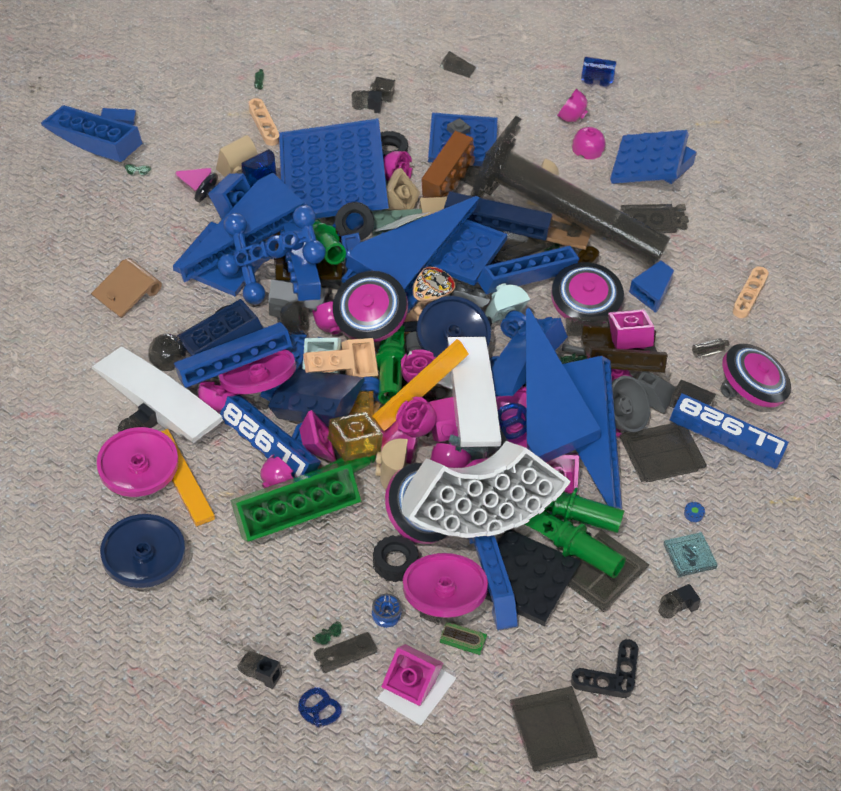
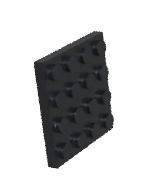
(535, 574)

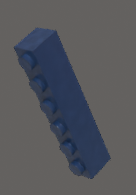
(506, 217)

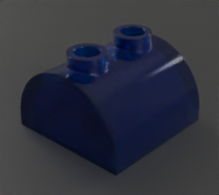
(598, 70)
(259, 166)

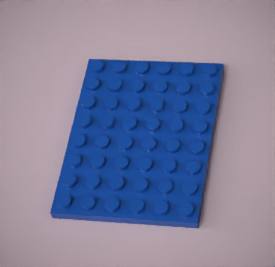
(335, 166)

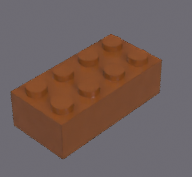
(448, 166)

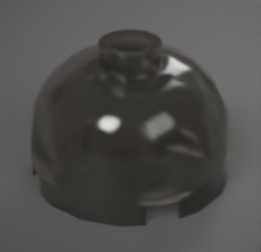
(294, 318)
(165, 351)

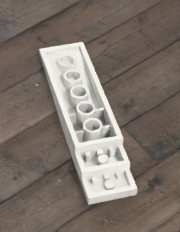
(143, 383)
(475, 396)

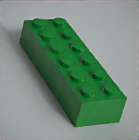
(295, 501)

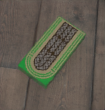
(463, 638)

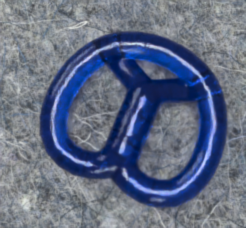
(513, 420)
(316, 709)

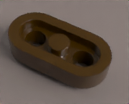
(590, 255)

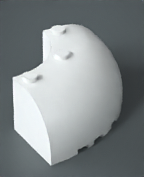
(484, 496)

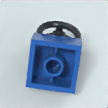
(224, 194)

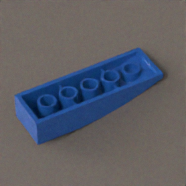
(94, 132)
(510, 367)

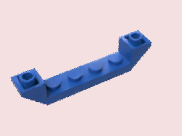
(498, 582)

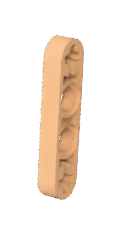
(265, 121)
(749, 291)

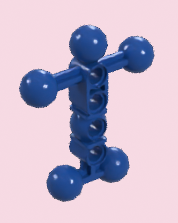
(235, 225)

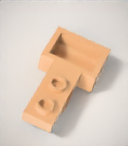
(355, 358)

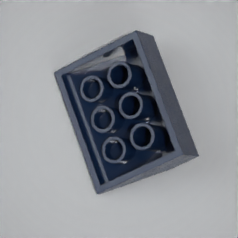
(220, 328)
(323, 393)

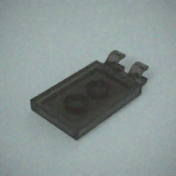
(659, 216)

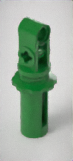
(328, 237)
(389, 365)
(587, 511)
(578, 543)

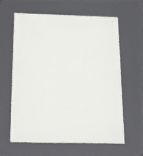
(401, 221)
(412, 711)

